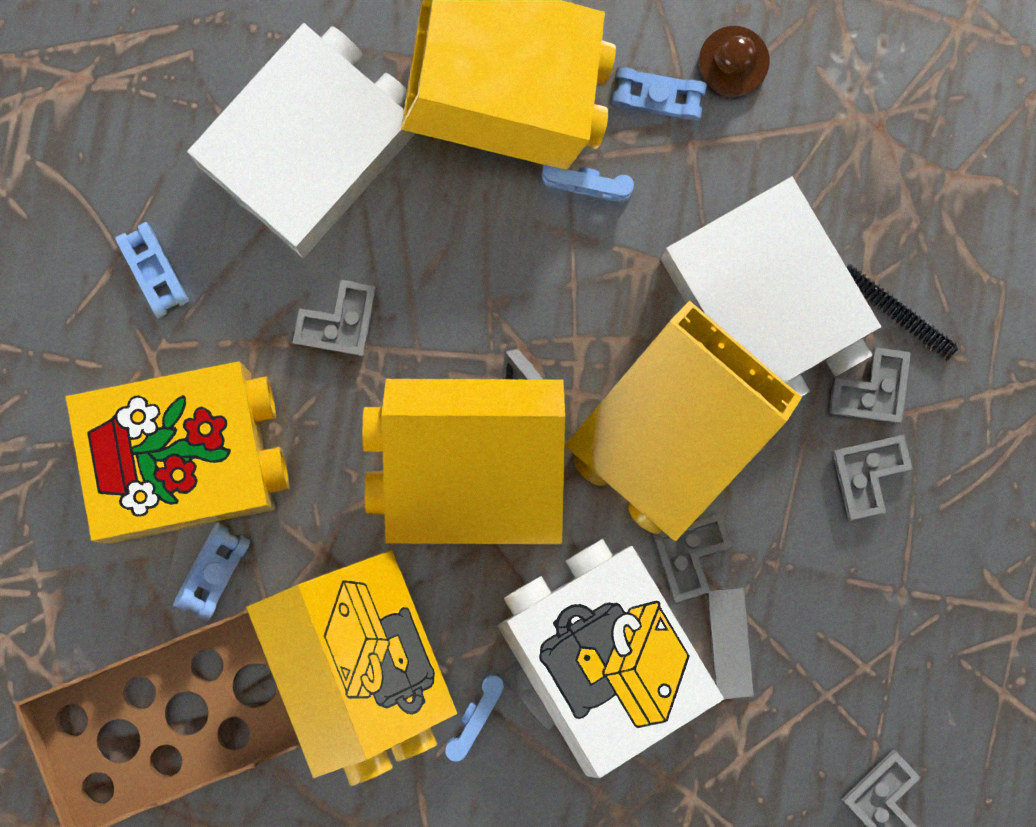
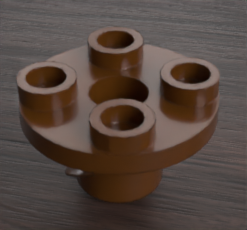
(734, 61)

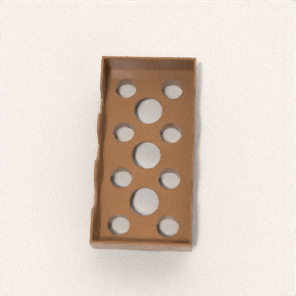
(71, 759)

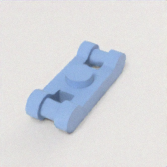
(658, 94)
(589, 183)
(152, 269)
(211, 572)
(475, 717)

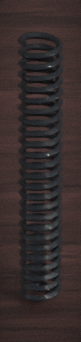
(886, 298)

